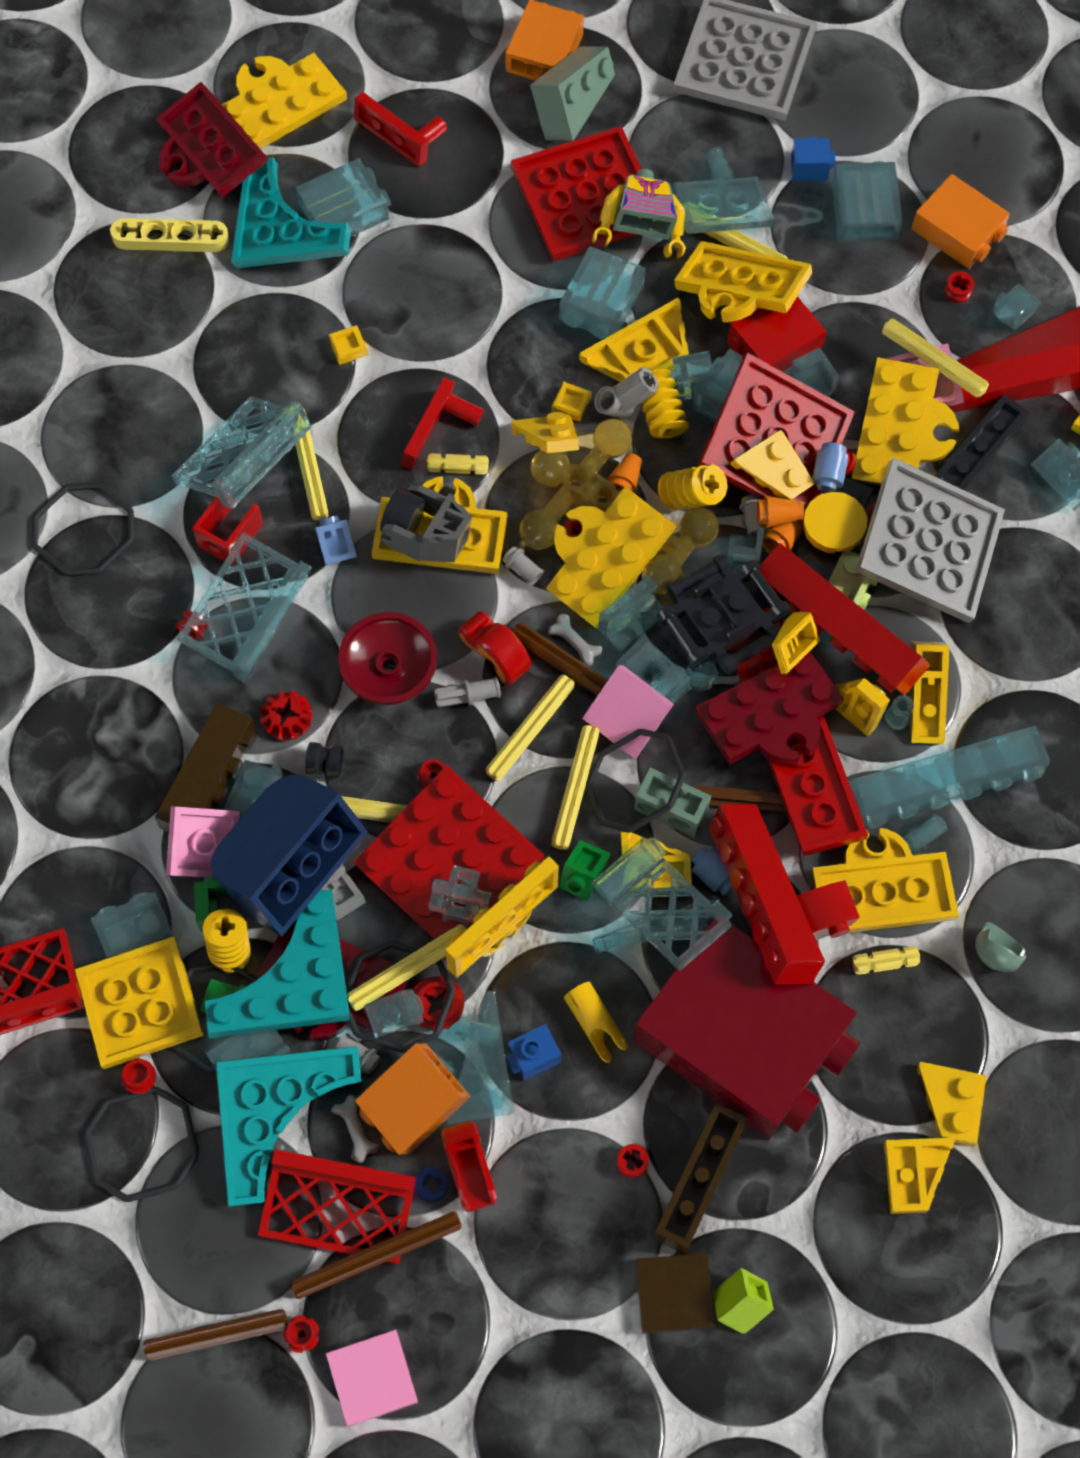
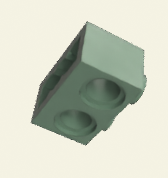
(689, 806)

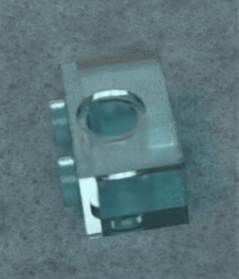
(646, 659)

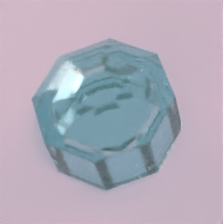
(703, 676)

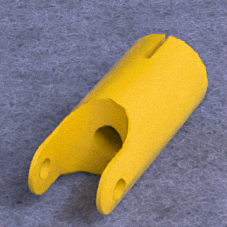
(594, 1019)

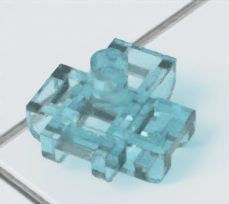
(462, 893)

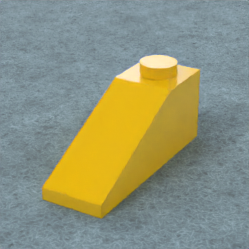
(930, 694)

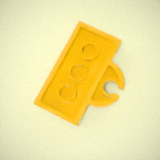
(282, 97)
(741, 280)
(901, 420)
(485, 538)
(606, 553)
(893, 884)
(503, 919)

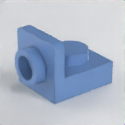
(335, 540)

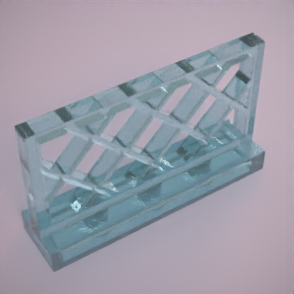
(251, 460)
(269, 620)

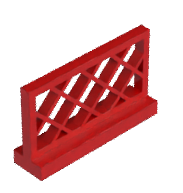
(40, 1004)
(334, 1173)

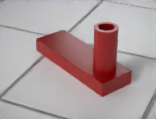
(396, 132)
(442, 401)

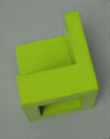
(742, 1301)

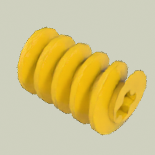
(664, 409)
(692, 487)
(227, 939)

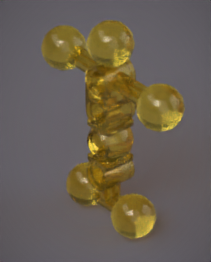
(611, 440)

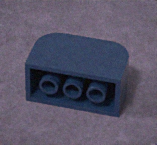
(286, 850)

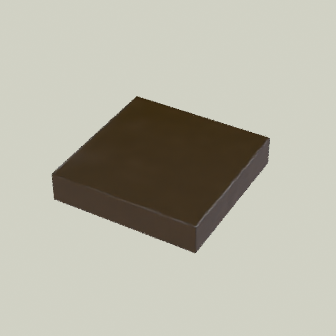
(674, 1293)

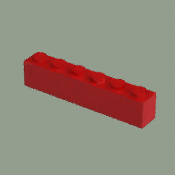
(844, 621)
(766, 895)

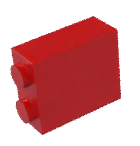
(776, 335)

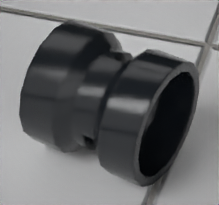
(324, 759)

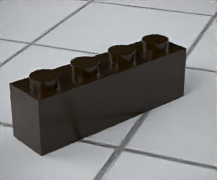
(210, 763)
(700, 1178)

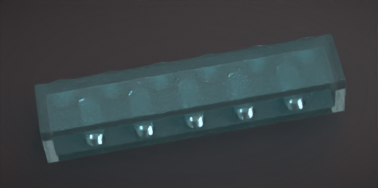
(950, 776)

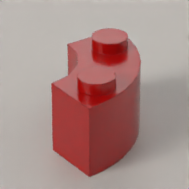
(829, 909)

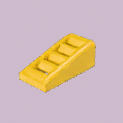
(795, 640)

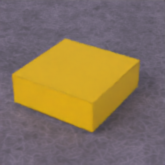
(348, 345)
(572, 401)

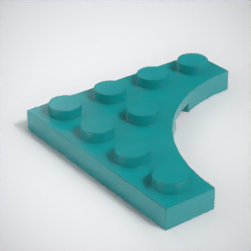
(274, 232)
(299, 989)
(260, 1100)

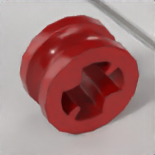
(963, 280)
(197, 631)
(622, 1163)

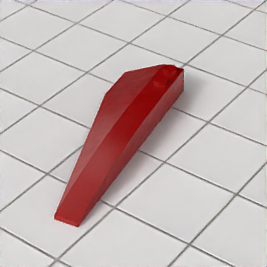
(1028, 364)

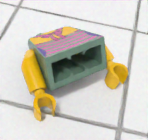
(646, 209)

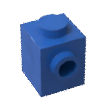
(811, 159)
(533, 1053)

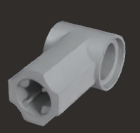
(622, 398)

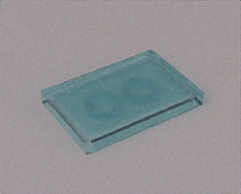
(723, 205)

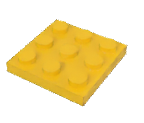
(139, 1002)

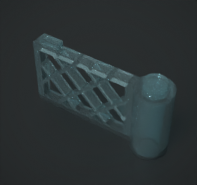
(638, 870)

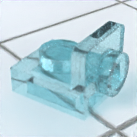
(1016, 306)
(394, 1012)

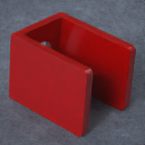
(213, 518)

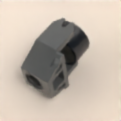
(444, 535)

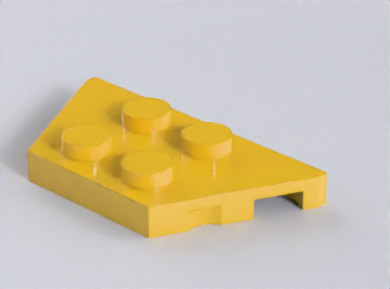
(645, 343)

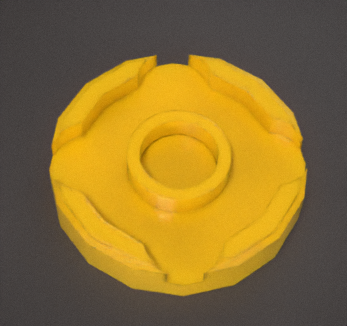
(835, 522)

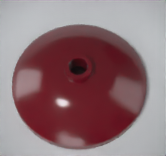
(383, 641)

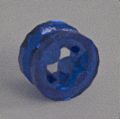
(437, 1175)

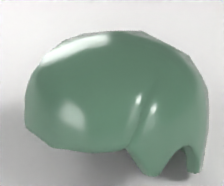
(999, 949)

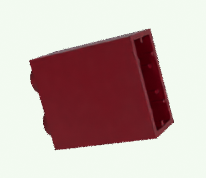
(746, 1037)

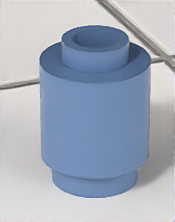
(830, 467)
(712, 870)

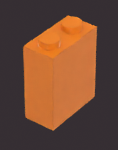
(543, 39)
(961, 221)
(411, 1099)

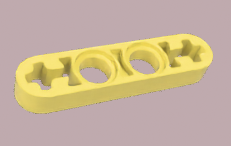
(169, 239)

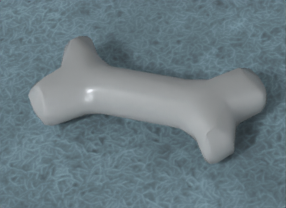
(586, 651)
(361, 1145)

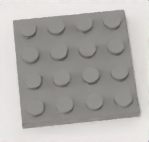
(745, 58)
(930, 540)

